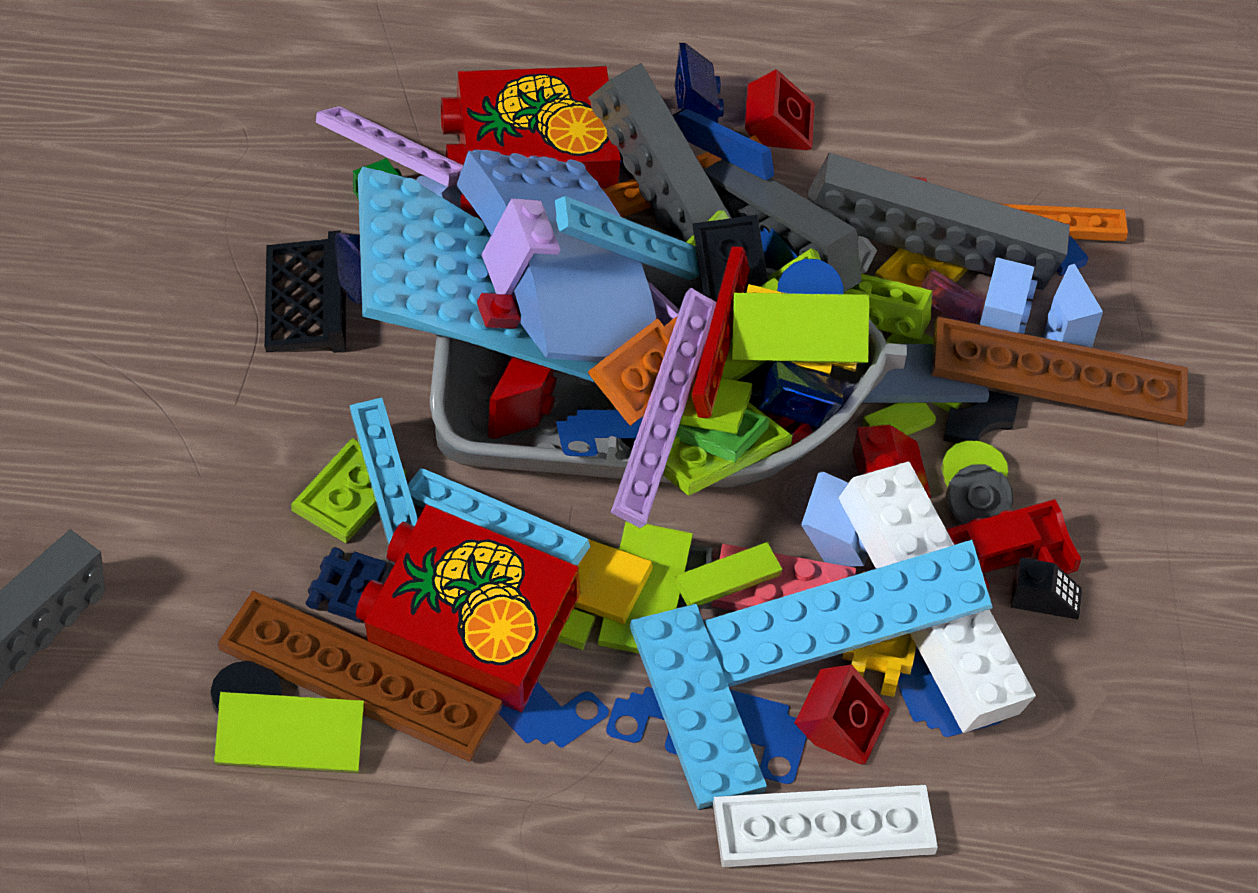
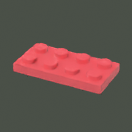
(796, 576)

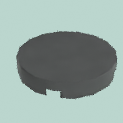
(978, 493)

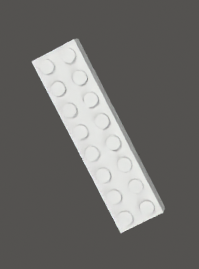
(965, 654)

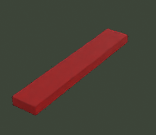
(719, 334)

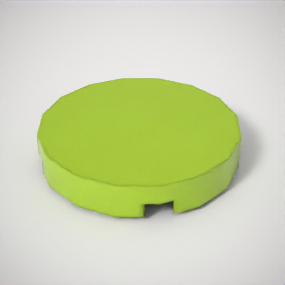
(972, 453)

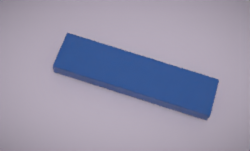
(727, 144)

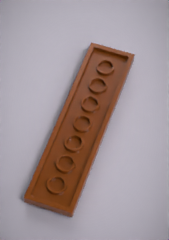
(1060, 371)
(354, 669)

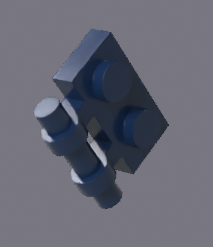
(354, 578)

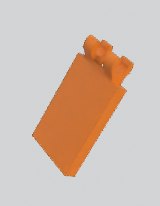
(632, 369)

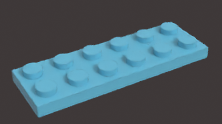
(697, 705)

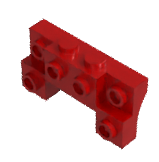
(1025, 533)

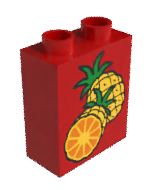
(532, 115)
(470, 604)

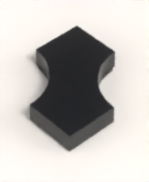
(982, 418)

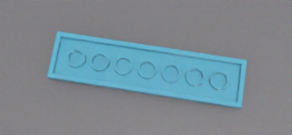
(849, 613)

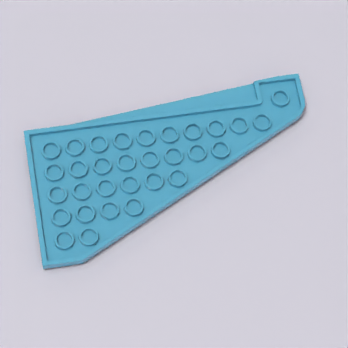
(428, 268)

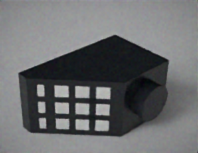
(1045, 589)

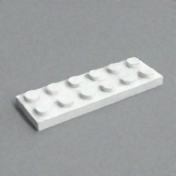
(824, 825)

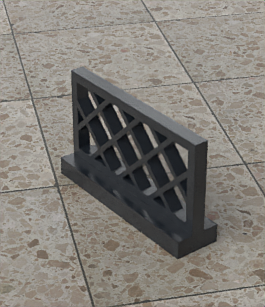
(333, 297)

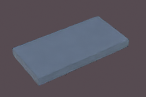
(917, 385)

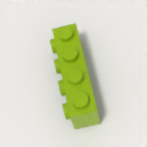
(896, 305)

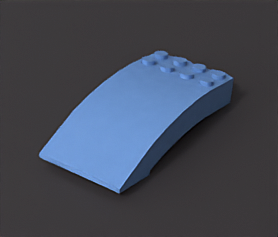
(568, 302)

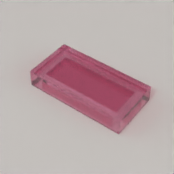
(952, 298)

